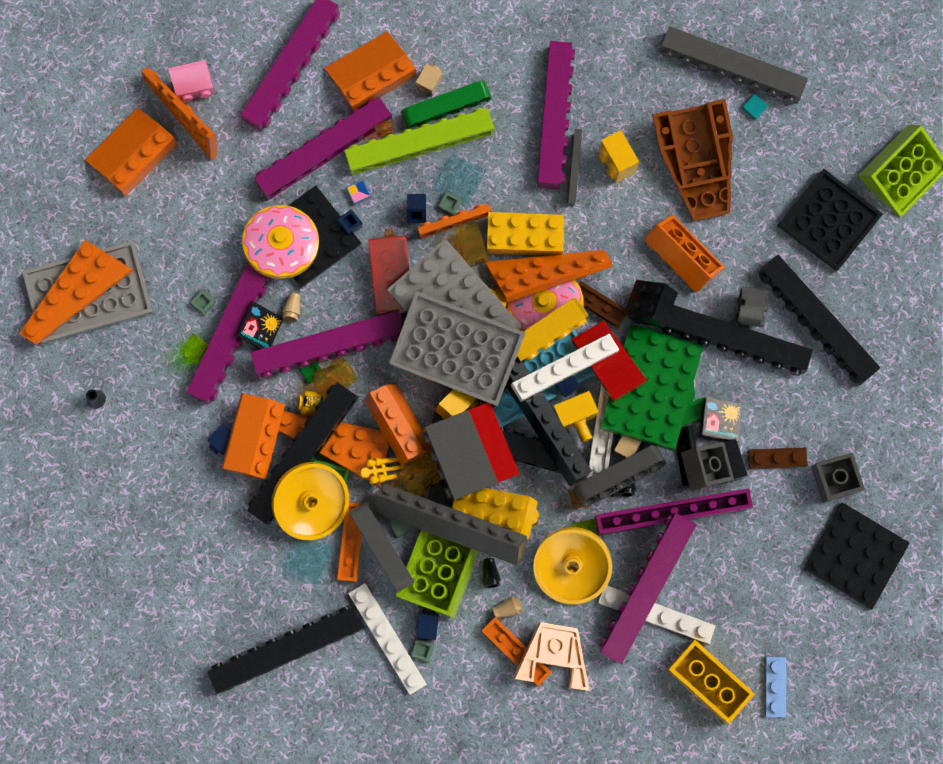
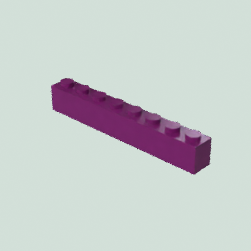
(290, 63)
(554, 115)
(322, 149)
(224, 342)
(327, 344)
(688, 508)
(647, 588)

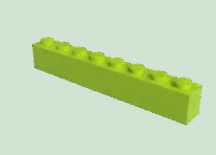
(419, 141)

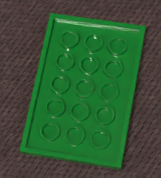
(658, 407)

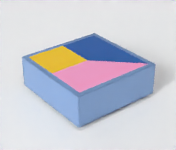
(358, 192)

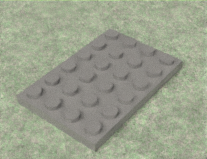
(450, 279)
(118, 304)
(457, 348)

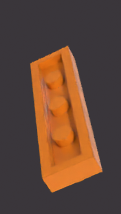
(446, 223)
(350, 548)
(512, 647)

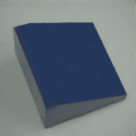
(350, 222)
(568, 386)

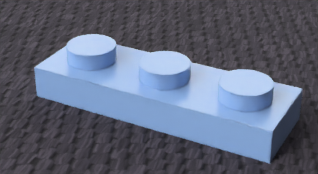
(775, 687)

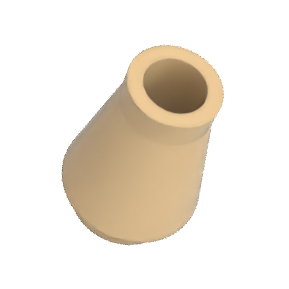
(291, 310)
(508, 608)

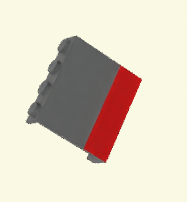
(470, 451)

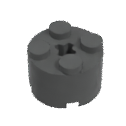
(752, 306)

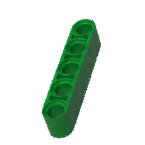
(445, 104)

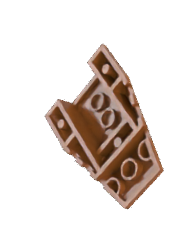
(698, 156)

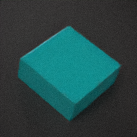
(755, 107)

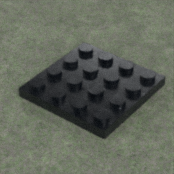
(830, 220)
(333, 240)
(856, 555)

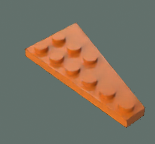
(183, 113)
(533, 274)
(78, 286)
(347, 447)

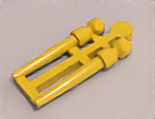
(365, 472)

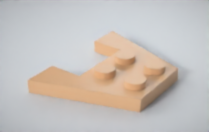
(555, 647)

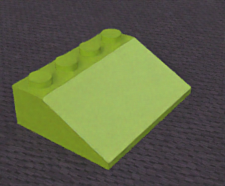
(904, 169)
(439, 574)

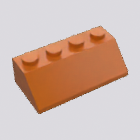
(684, 253)
(397, 423)
(253, 436)

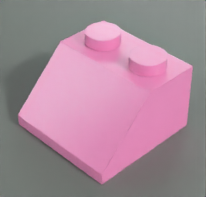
(192, 81)

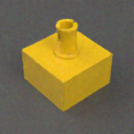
(576, 413)

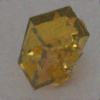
(470, 244)
(339, 372)
(419, 475)

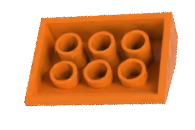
(371, 71)
(131, 151)

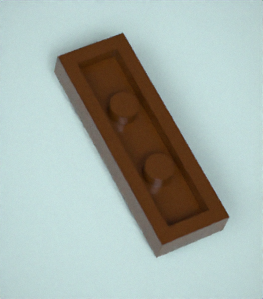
(602, 305)
(777, 458)

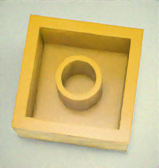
(617, 156)

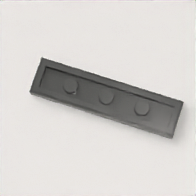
(574, 167)

